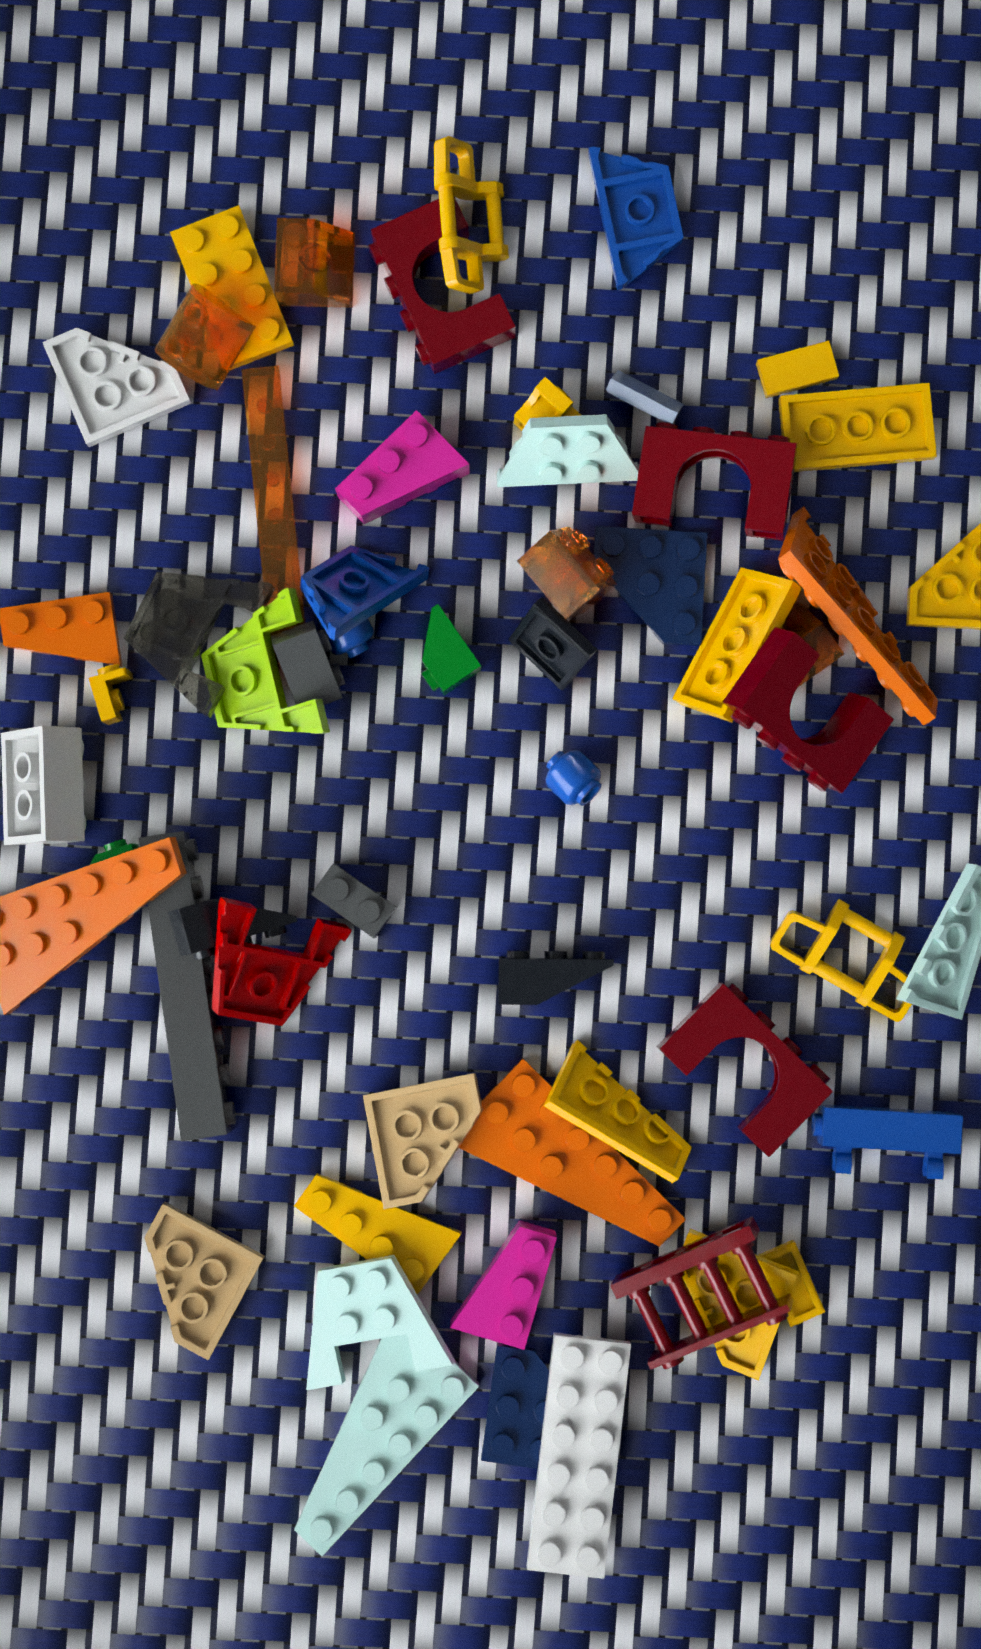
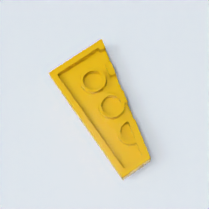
(602, 1107)
(377, 1231)

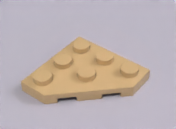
(418, 1133)
(198, 1276)

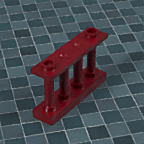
(705, 1255)

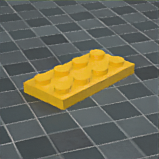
(226, 262)
(859, 426)
(741, 626)

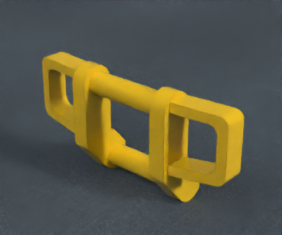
(466, 188)
(811, 962)

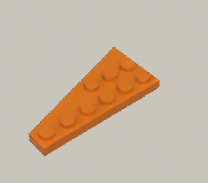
(852, 614)
(68, 915)
(564, 1159)

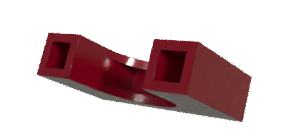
(442, 335)
(672, 452)
(764, 700)
(795, 1086)

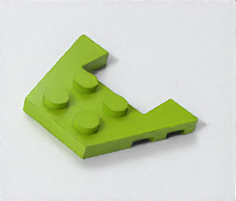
(249, 672)

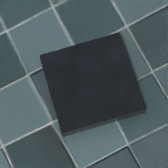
(552, 643)

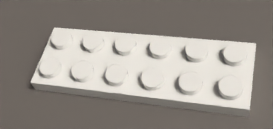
(578, 1455)

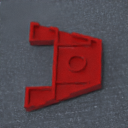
(262, 980)

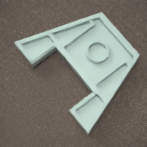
(365, 1304)

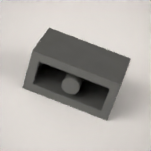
(306, 664)
(354, 900)

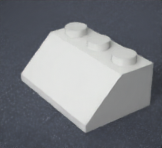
(43, 785)

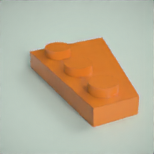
(65, 627)

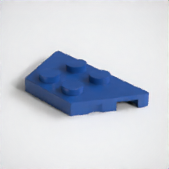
(635, 211)
(356, 587)

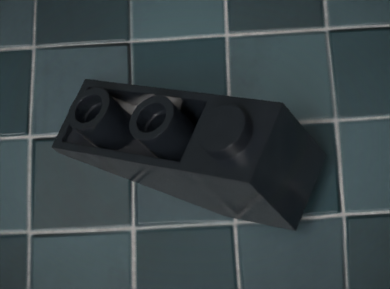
(197, 927)
(538, 979)

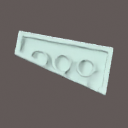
(952, 952)

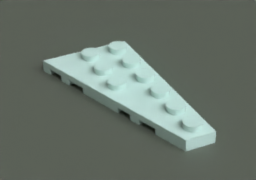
(381, 1433)

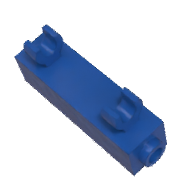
(888, 1130)

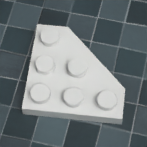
(112, 384)

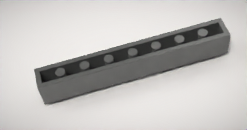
(187, 1010)

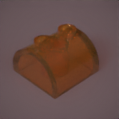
(204, 337)

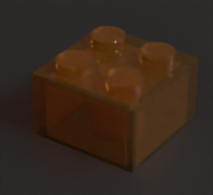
(568, 571)

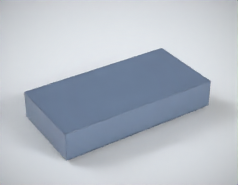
(644, 397)

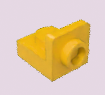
(109, 700)

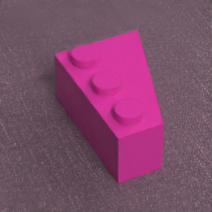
(401, 469)
(509, 1289)

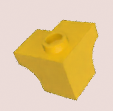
(545, 401)

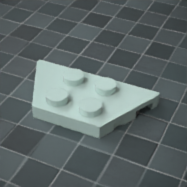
(568, 453)

